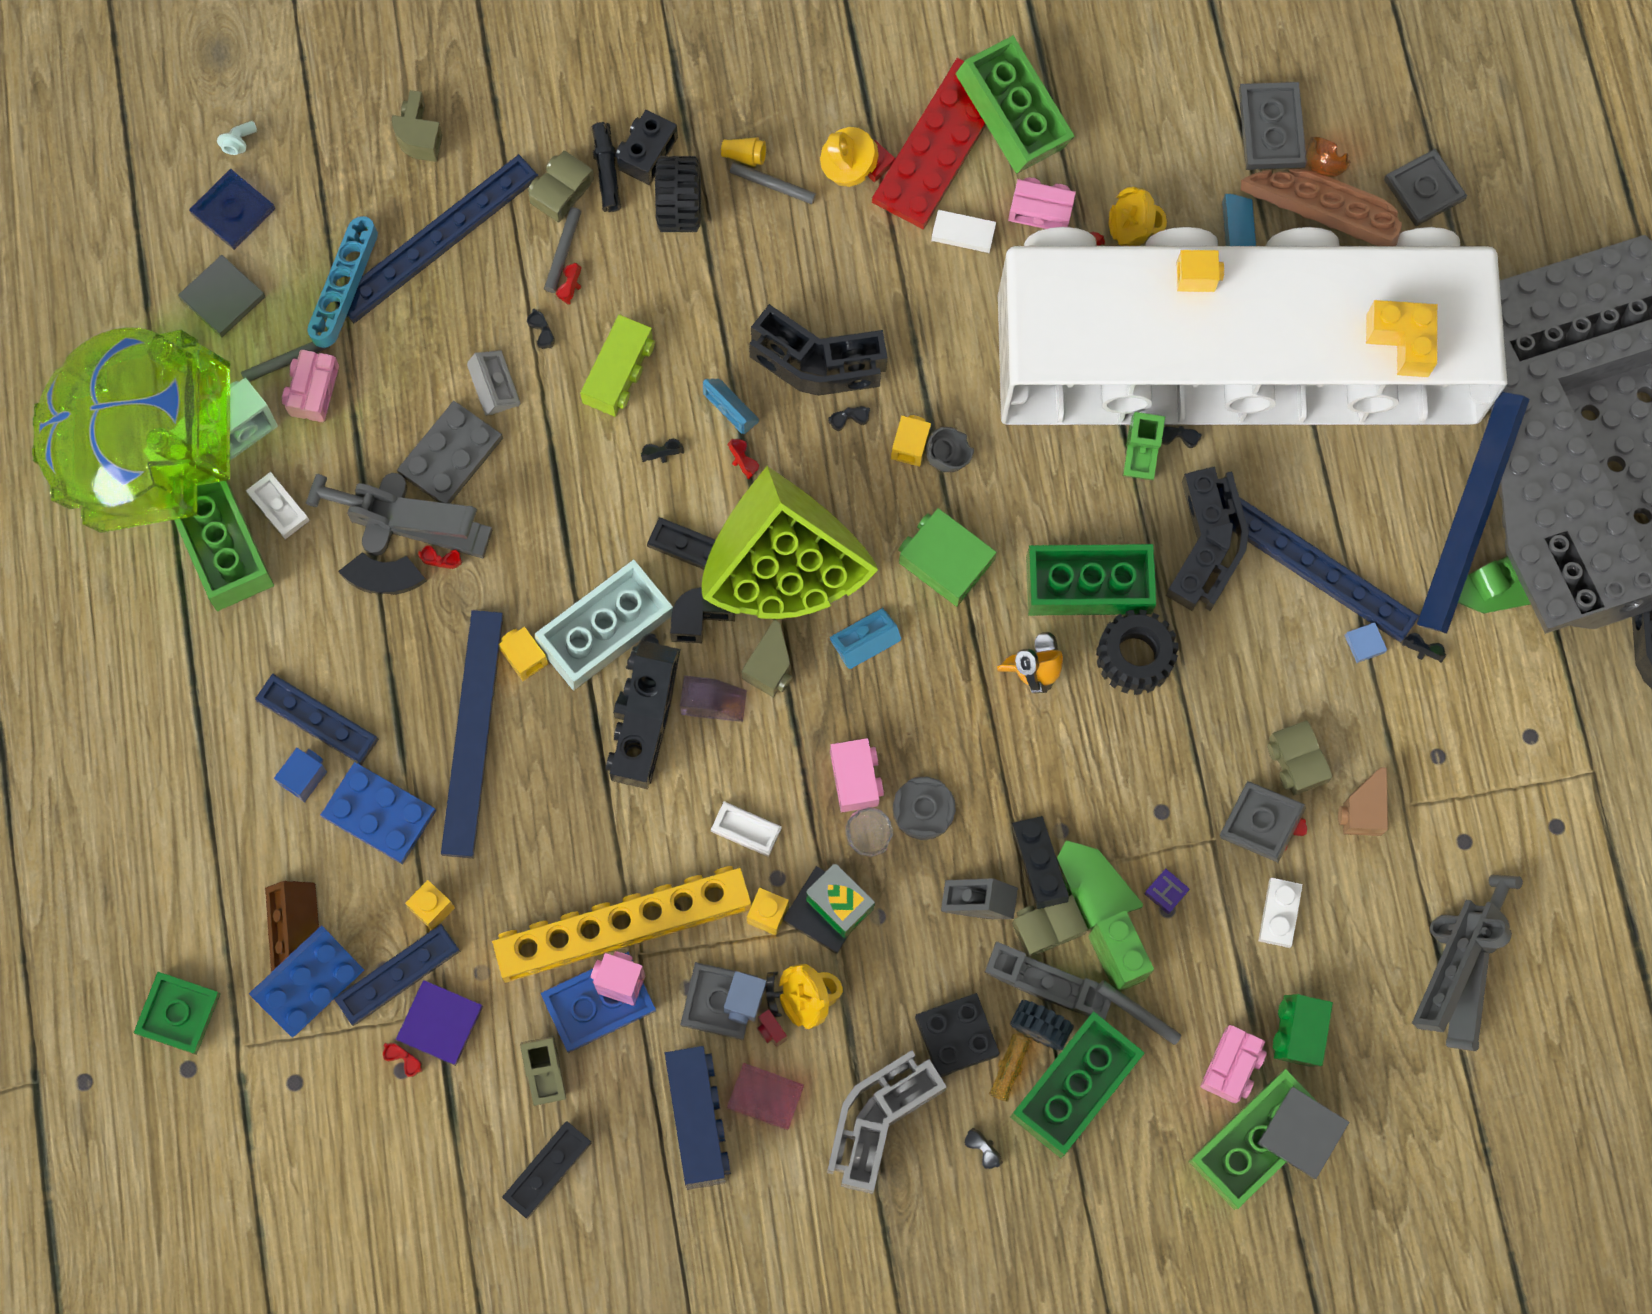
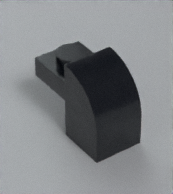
(689, 616)

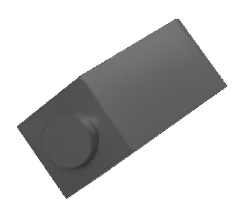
(979, 898)

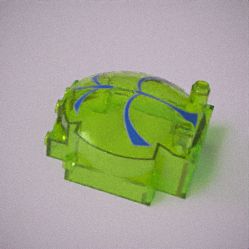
(134, 427)

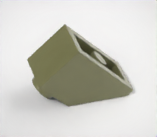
(769, 663)

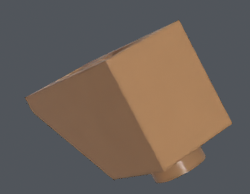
(1367, 807)

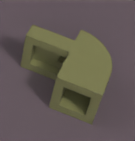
(416, 136)
(543, 1070)

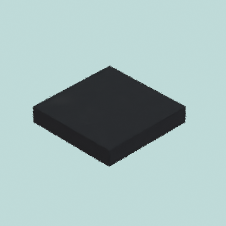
(809, 922)

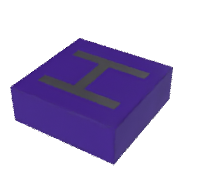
(1166, 891)

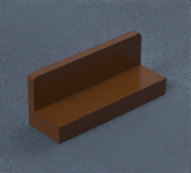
(290, 917)

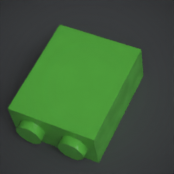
(946, 556)
(1120, 951)

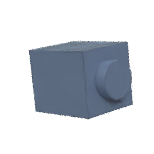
(744, 998)

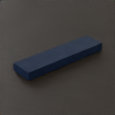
(316, 719)
(397, 975)

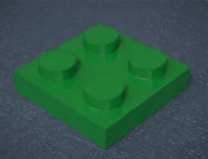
(177, 1013)

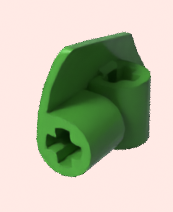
(1493, 588)
(1094, 884)

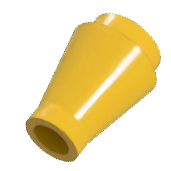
(746, 150)

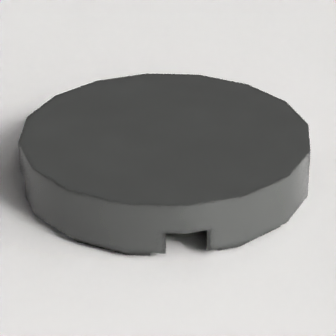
(924, 808)

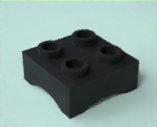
(957, 1035)

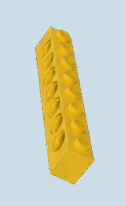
(515, 966)

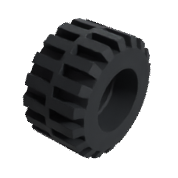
(678, 194)
(1148, 630)

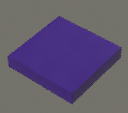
(439, 1022)

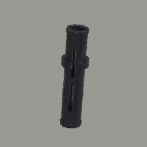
(604, 156)

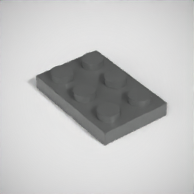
(1272, 125)
(450, 453)

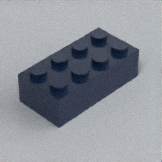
(695, 1119)

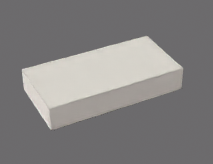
(963, 231)
(746, 829)

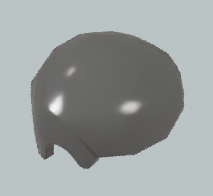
(948, 449)

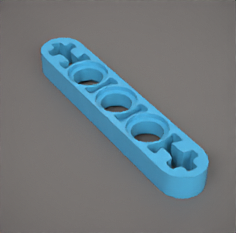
(345, 293)

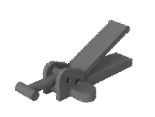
(388, 512)
(1461, 974)

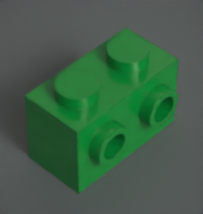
(1302, 1030)

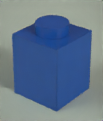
(301, 773)

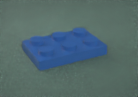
(378, 813)
(306, 981)
(585, 1015)

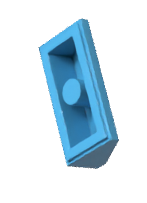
(1238, 221)
(729, 405)
(866, 638)

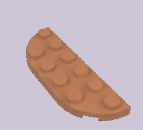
(1328, 203)

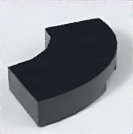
(382, 577)

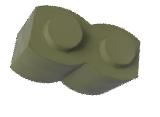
(560, 185)
(1299, 758)
(1048, 926)

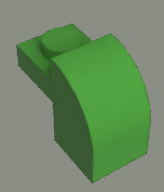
(1143, 445)

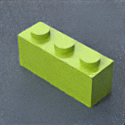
(618, 366)

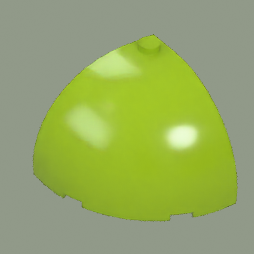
(782, 554)

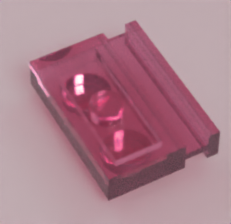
(765, 1096)

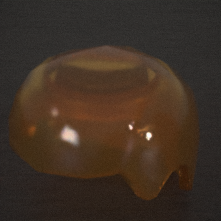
(1323, 158)

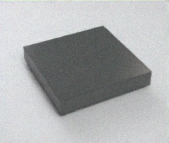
(1425, 187)
(221, 296)
(1262, 821)
(706, 1002)
(1303, 1133)

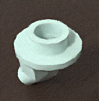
(232, 142)

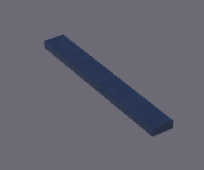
(440, 236)
(1473, 512)
(1325, 573)
(472, 734)

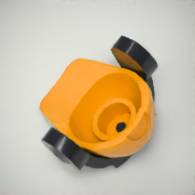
(1039, 668)

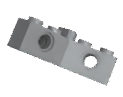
(877, 1115)

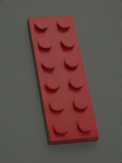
(931, 153)

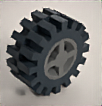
(1041, 1025)

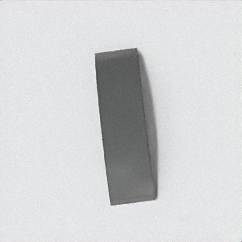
(1046, 981)

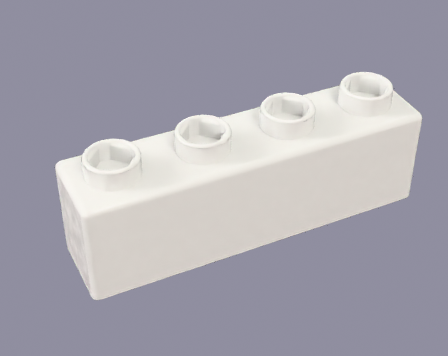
(1276, 344)

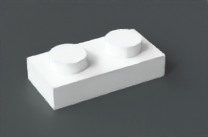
(277, 505)
(1280, 912)

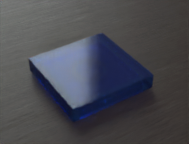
(232, 209)

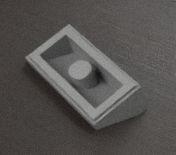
(493, 382)

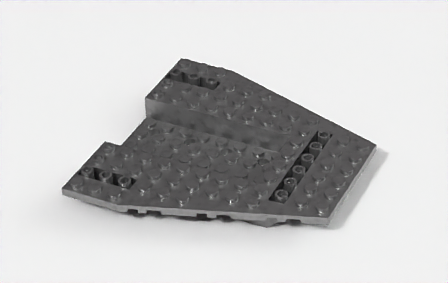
(1575, 345)

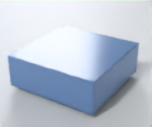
(1365, 642)

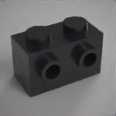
(648, 140)

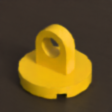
(849, 156)
(1134, 217)
(806, 994)

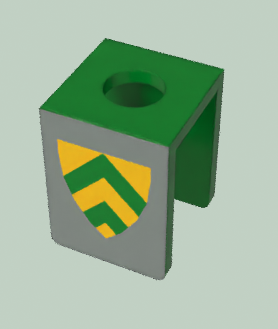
(839, 900)

